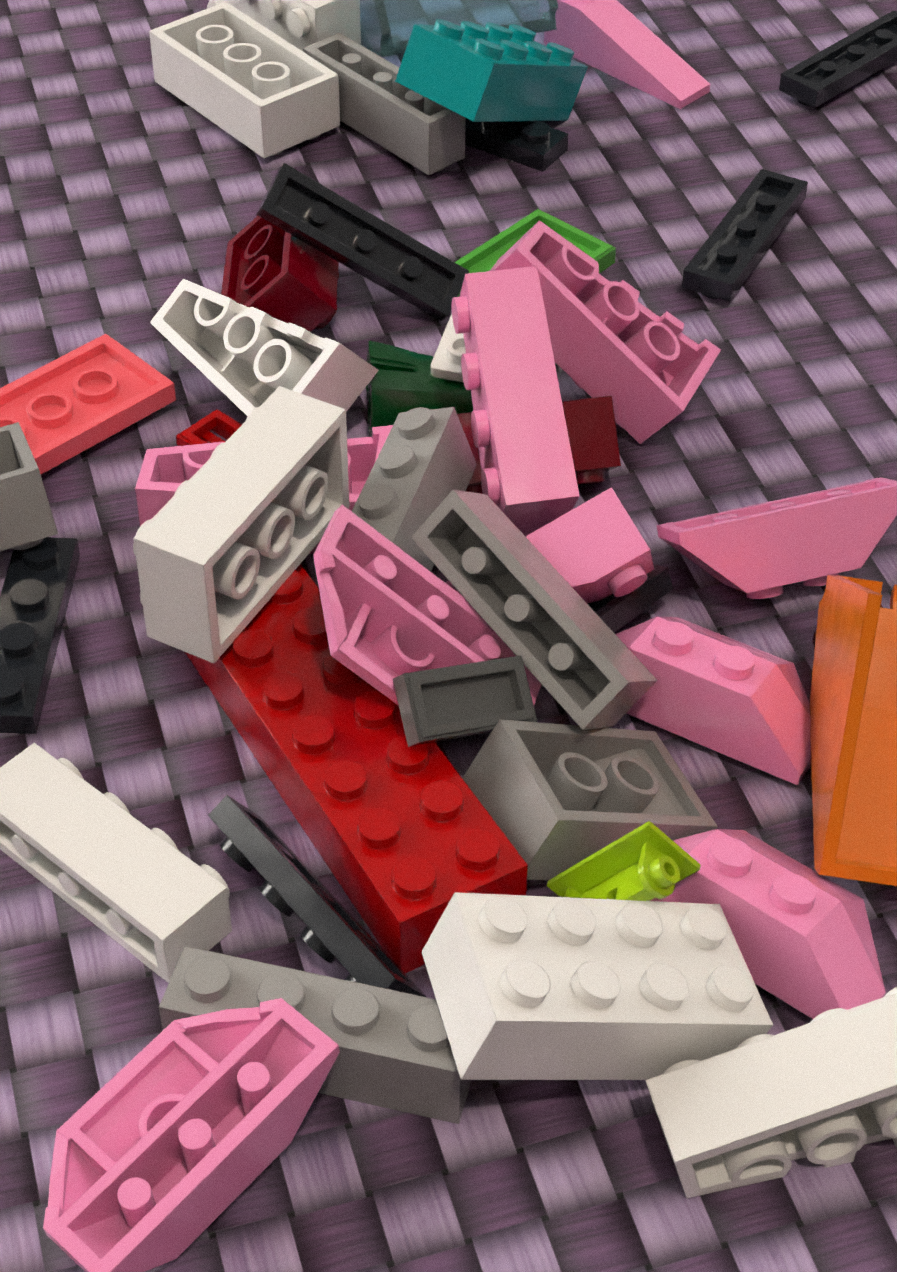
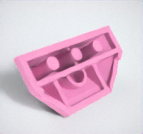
(788, 538)
(392, 612)
(723, 695)
(794, 927)
(182, 1134)

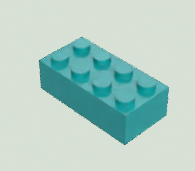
(491, 72)

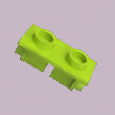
(633, 867)

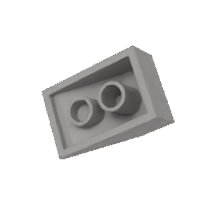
(578, 790)

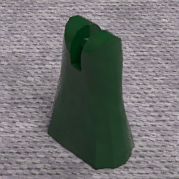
(407, 384)

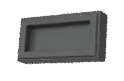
(463, 699)

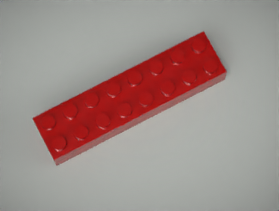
(380, 813)

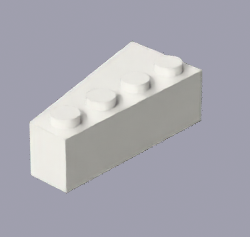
(782, 1099)

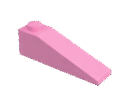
(623, 47)
(595, 549)

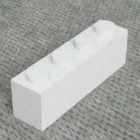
(109, 862)

